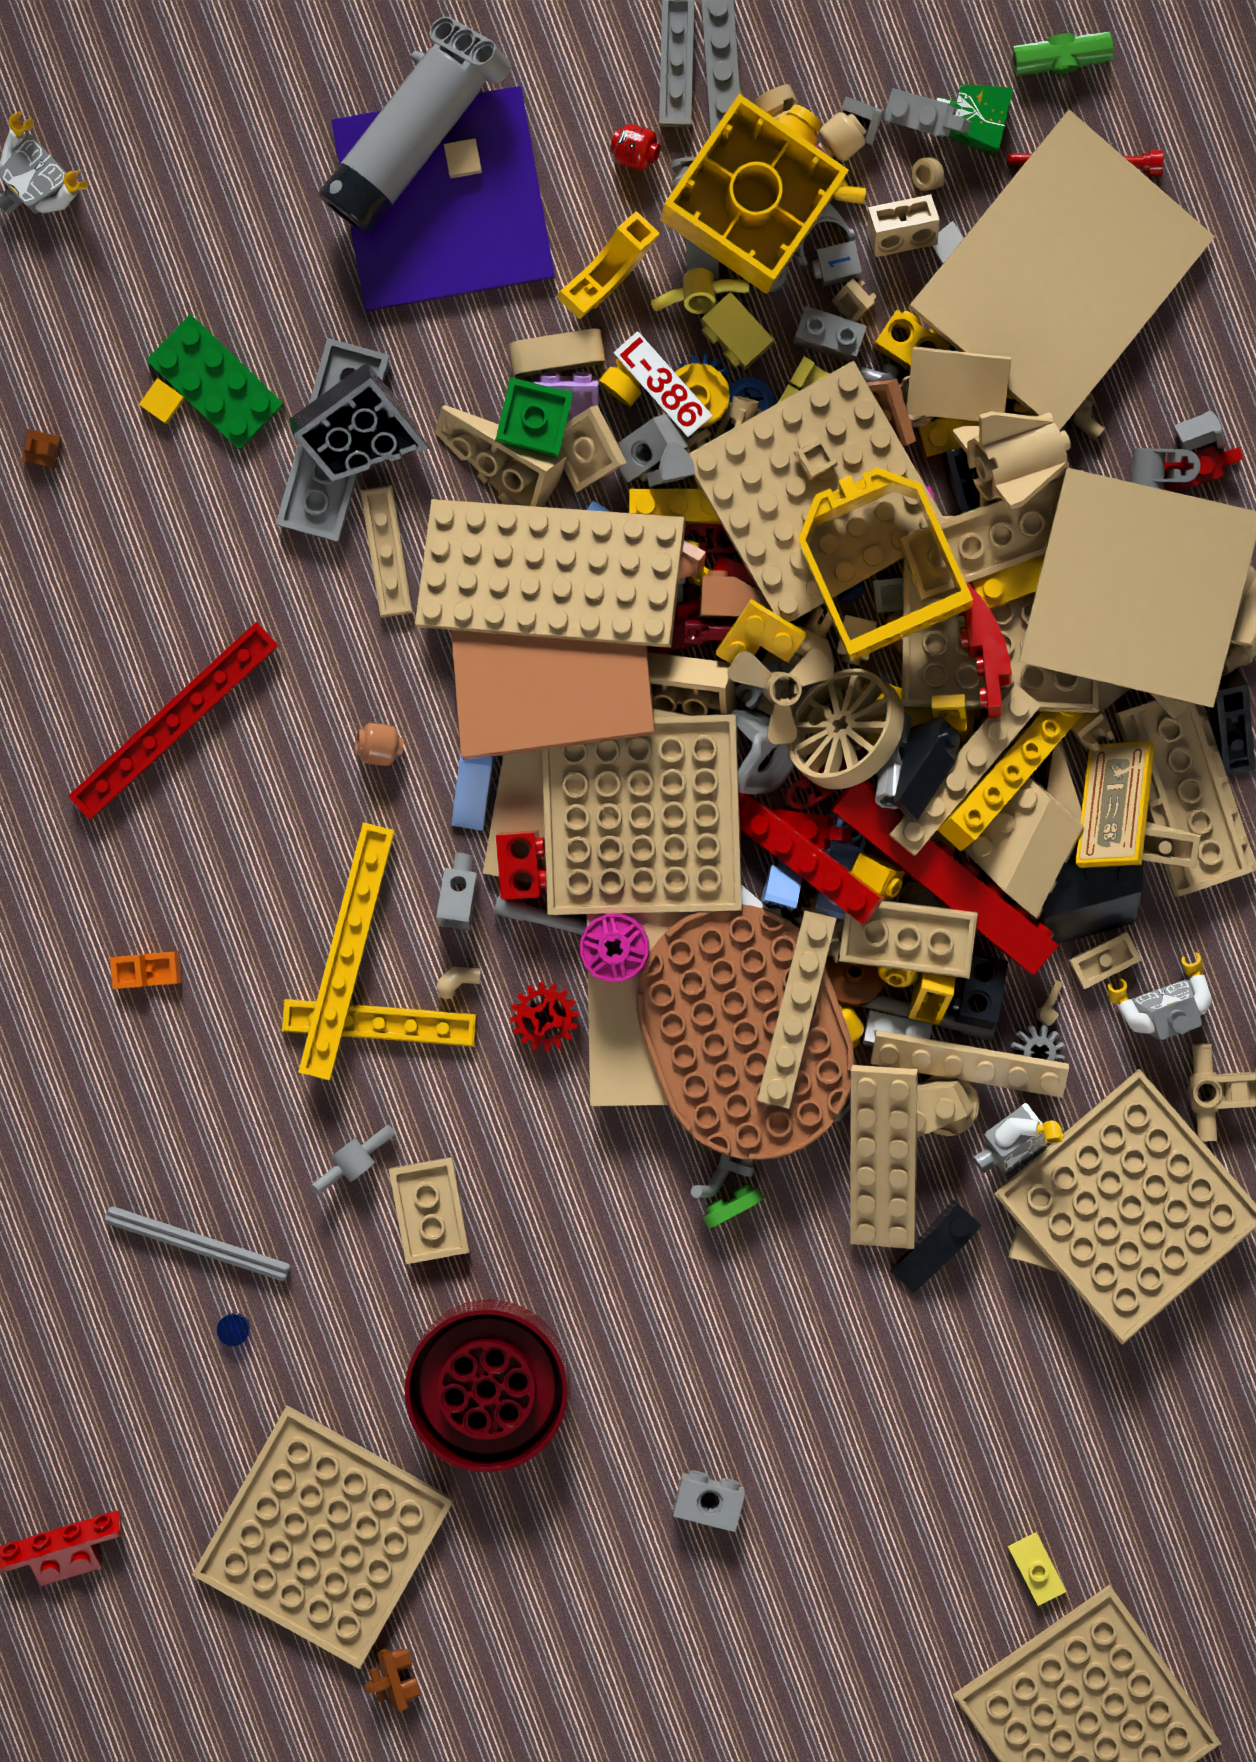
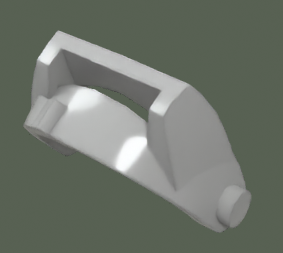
(831, 215)

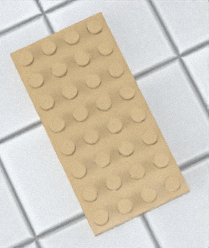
(551, 572)

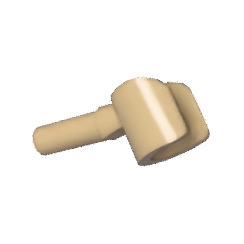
(1045, 1013)

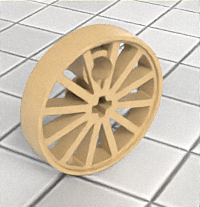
(846, 728)

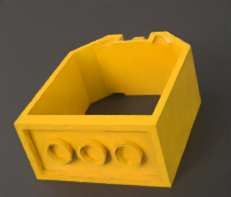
(854, 495)

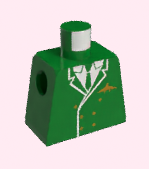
(987, 110)

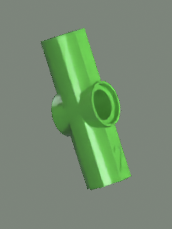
(1062, 53)

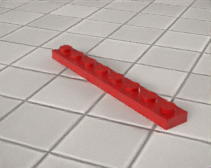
(173, 721)

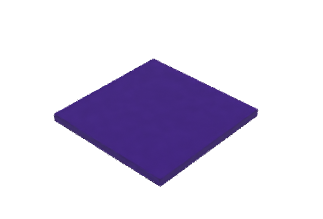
(462, 230)

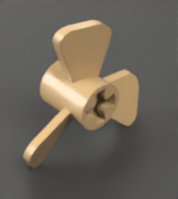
(810, 669)

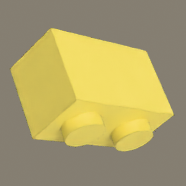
(736, 332)

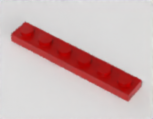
(807, 859)

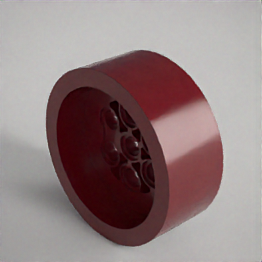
(471, 1333)

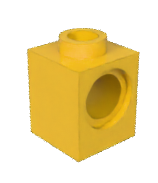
(879, 874)

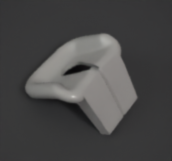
(750, 780)

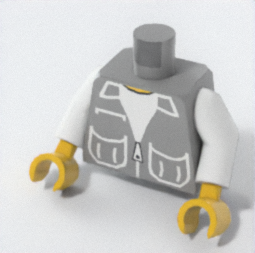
(33, 173)
(1167, 1009)
(1017, 1141)

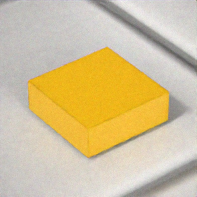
(162, 401)

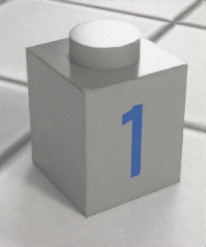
(836, 264)

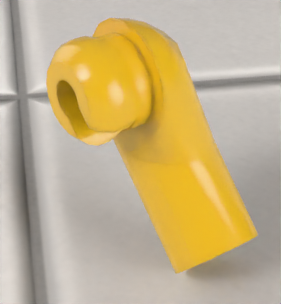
(850, 193)

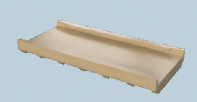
(1191, 793)

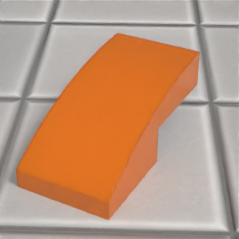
(145, 970)

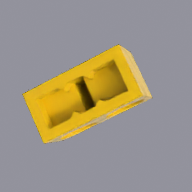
(917, 336)

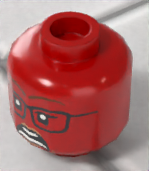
(635, 147)

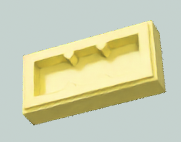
(1037, 1568)

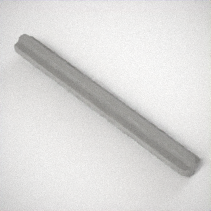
(197, 1243)

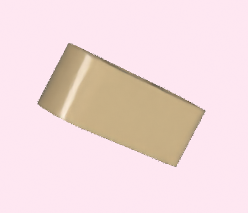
(557, 352)

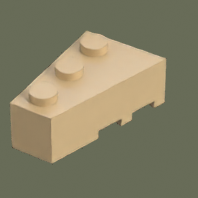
(940, 1104)

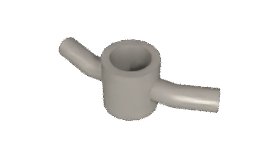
(352, 1160)

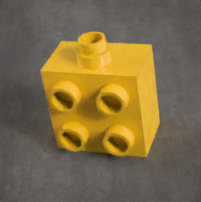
(755, 190)

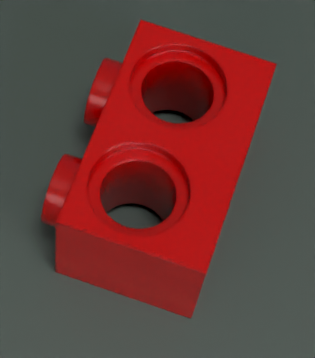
(511, 864)

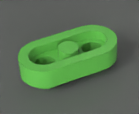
(720, 1212)

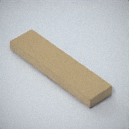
(386, 551)

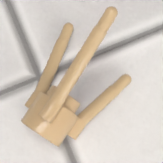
(740, 411)

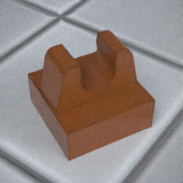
(41, 449)

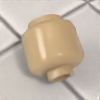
(842, 136)

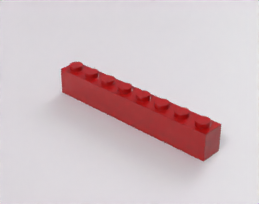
(948, 880)

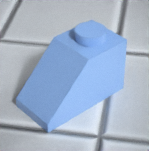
(781, 888)

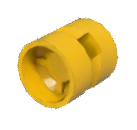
(621, 384)

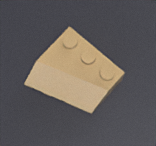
(691, 685)
(1027, 845)

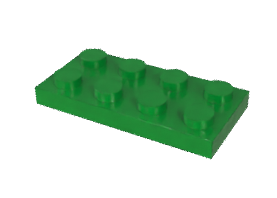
(215, 382)

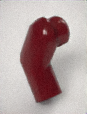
(690, 603)

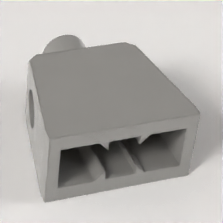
(457, 907)

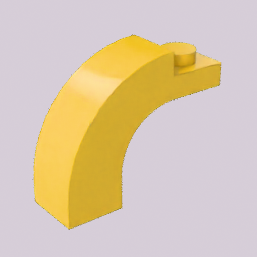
(610, 267)

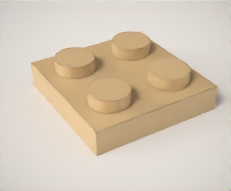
(589, 449)

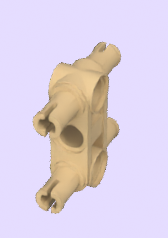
(1228, 1091)

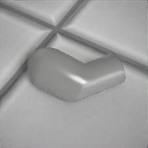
(888, 372)

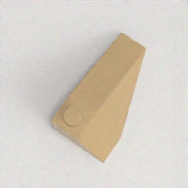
(516, 473)

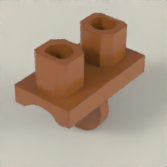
(398, 1691)

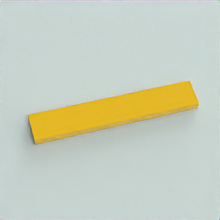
(389, 1023)

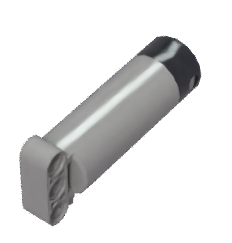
(413, 123)

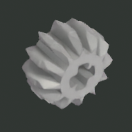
(1039, 1039)

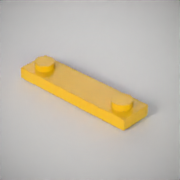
(1009, 583)

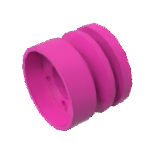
(633, 943)

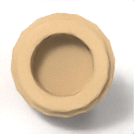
(928, 174)

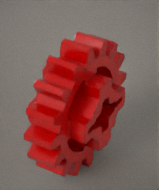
(530, 1012)

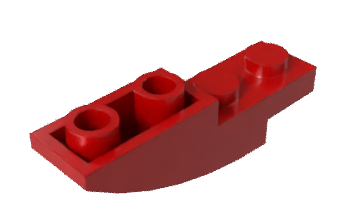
(988, 645)

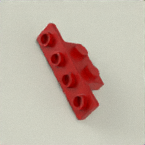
(62, 1551)

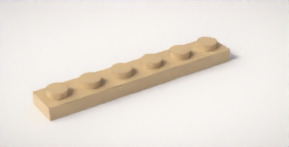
(968, 768)
(796, 1009)
(970, 1063)

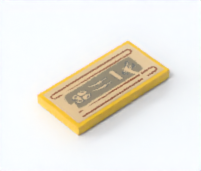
(1115, 804)

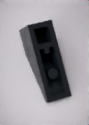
(1233, 724)
(926, 762)
(936, 1246)

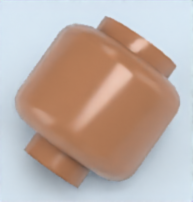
(378, 744)

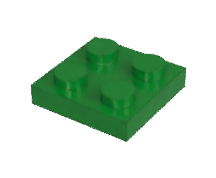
(534, 417)

